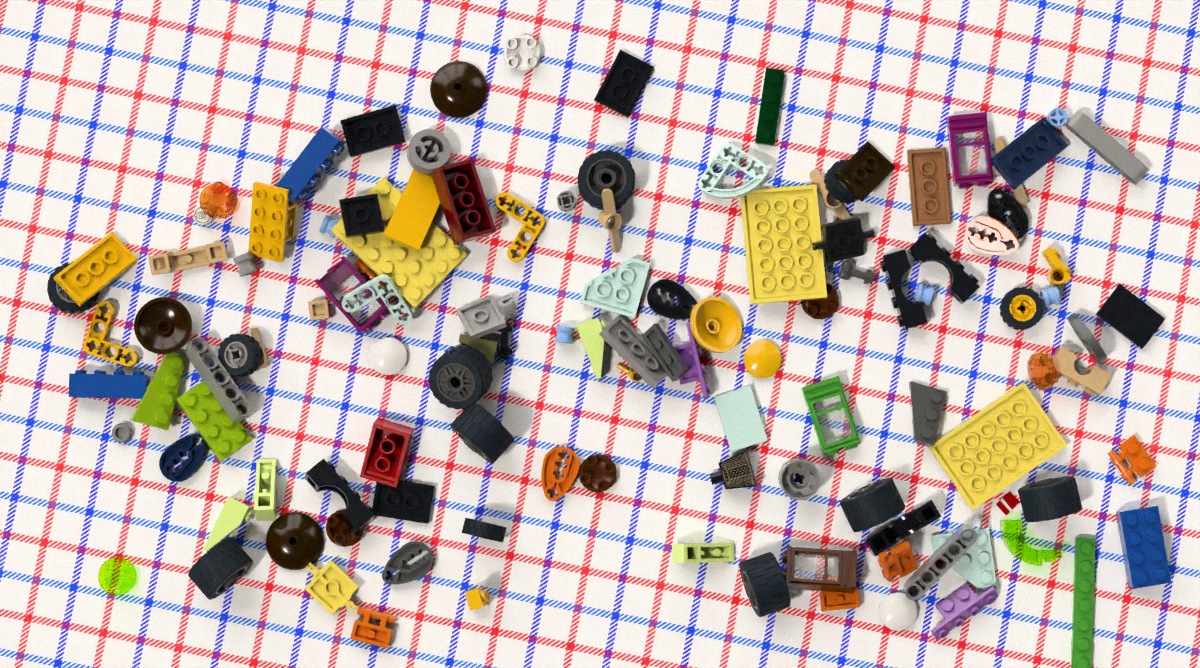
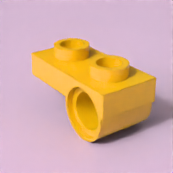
(1052, 257)
(477, 598)

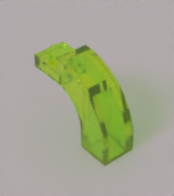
(1014, 542)

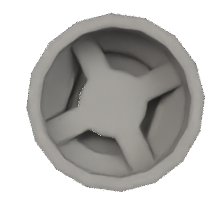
(566, 201)
(245, 265)

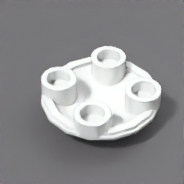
(522, 53)
(388, 356)
(897, 611)

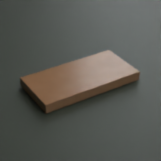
(928, 187)

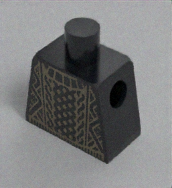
(735, 472)

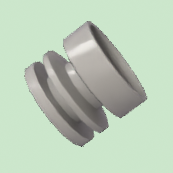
(810, 481)

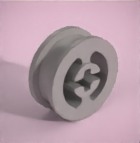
(416, 144)

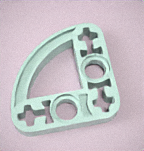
(727, 162)

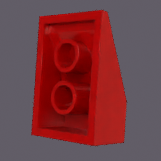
(386, 452)

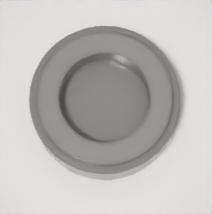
(121, 433)

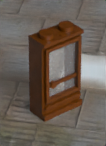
(820, 569)

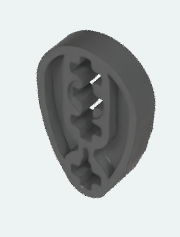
(1087, 339)
(404, 553)

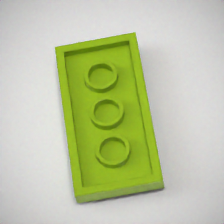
(212, 421)

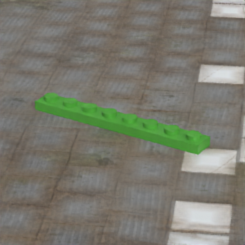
(1083, 602)

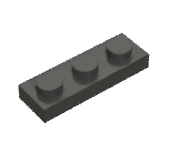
(665, 352)

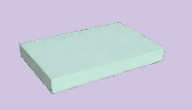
(740, 418)

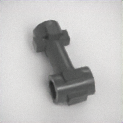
(846, 270)

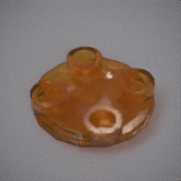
(218, 200)
(1042, 371)

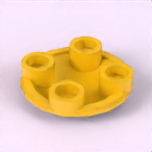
(762, 359)

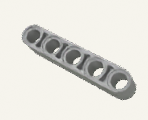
(1106, 147)
(218, 389)
(941, 553)

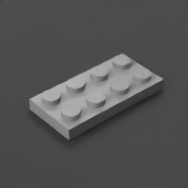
(633, 350)

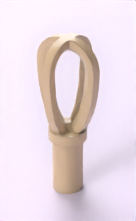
(255, 333)

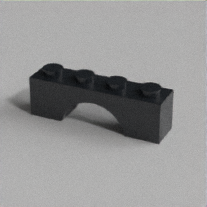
(961, 283)
(909, 313)
(324, 477)
(902, 527)

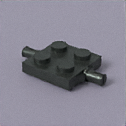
(843, 239)

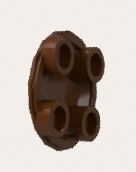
(822, 308)
(597, 473)
(339, 532)

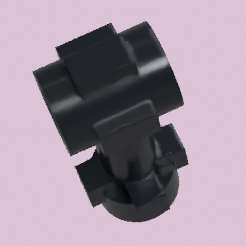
(504, 351)

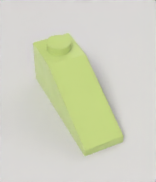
(593, 343)
(265, 490)
(231, 518)
(703, 552)

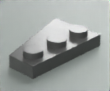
(926, 412)

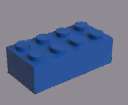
(311, 164)
(1143, 547)

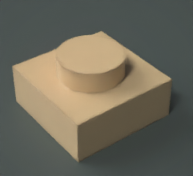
(319, 310)

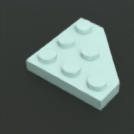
(618, 288)
(976, 563)

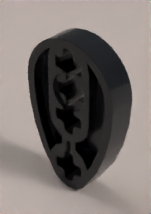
(1007, 204)
(674, 290)

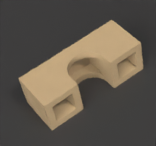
(1092, 382)

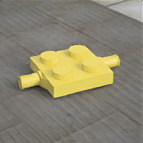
(331, 587)

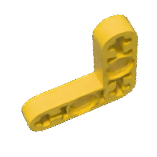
(527, 227)
(99, 338)

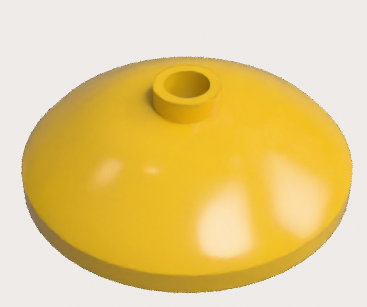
(721, 319)

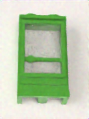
(830, 416)

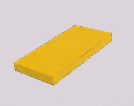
(414, 211)
(95, 269)

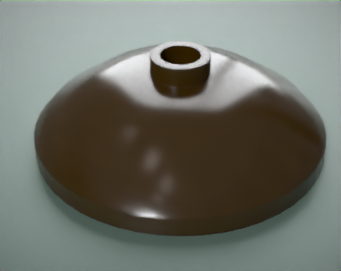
(462, 102)
(154, 316)
(308, 537)

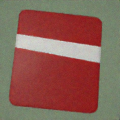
(1007, 503)

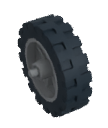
(62, 303)

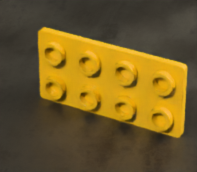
(271, 221)

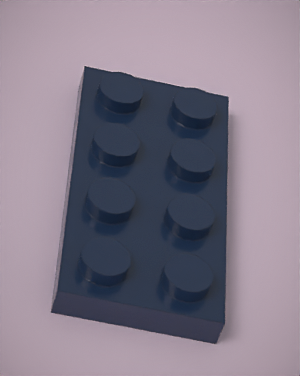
(1028, 153)

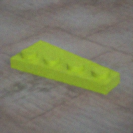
(159, 400)

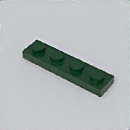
(769, 107)

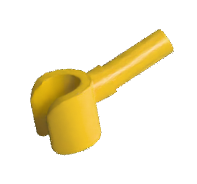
(629, 372)

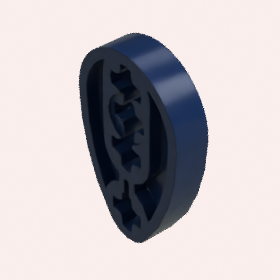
(173, 452)

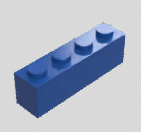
(108, 385)

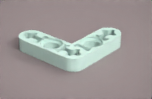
(379, 291)

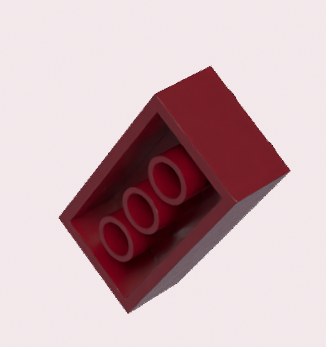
(463, 201)

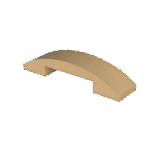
(188, 258)

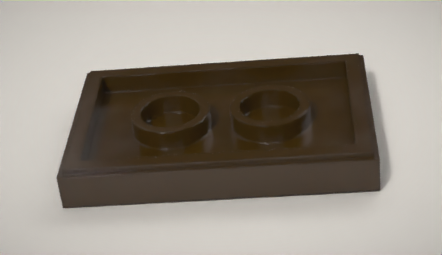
(864, 171)

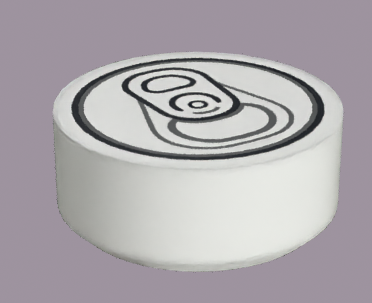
(200, 217)

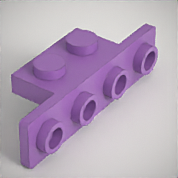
(689, 354)
(959, 607)

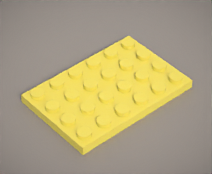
(778, 245)
(411, 271)
(997, 446)

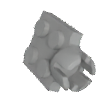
(486, 315)

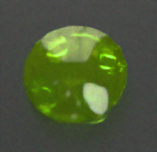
(117, 576)

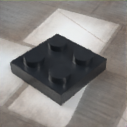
(361, 215)

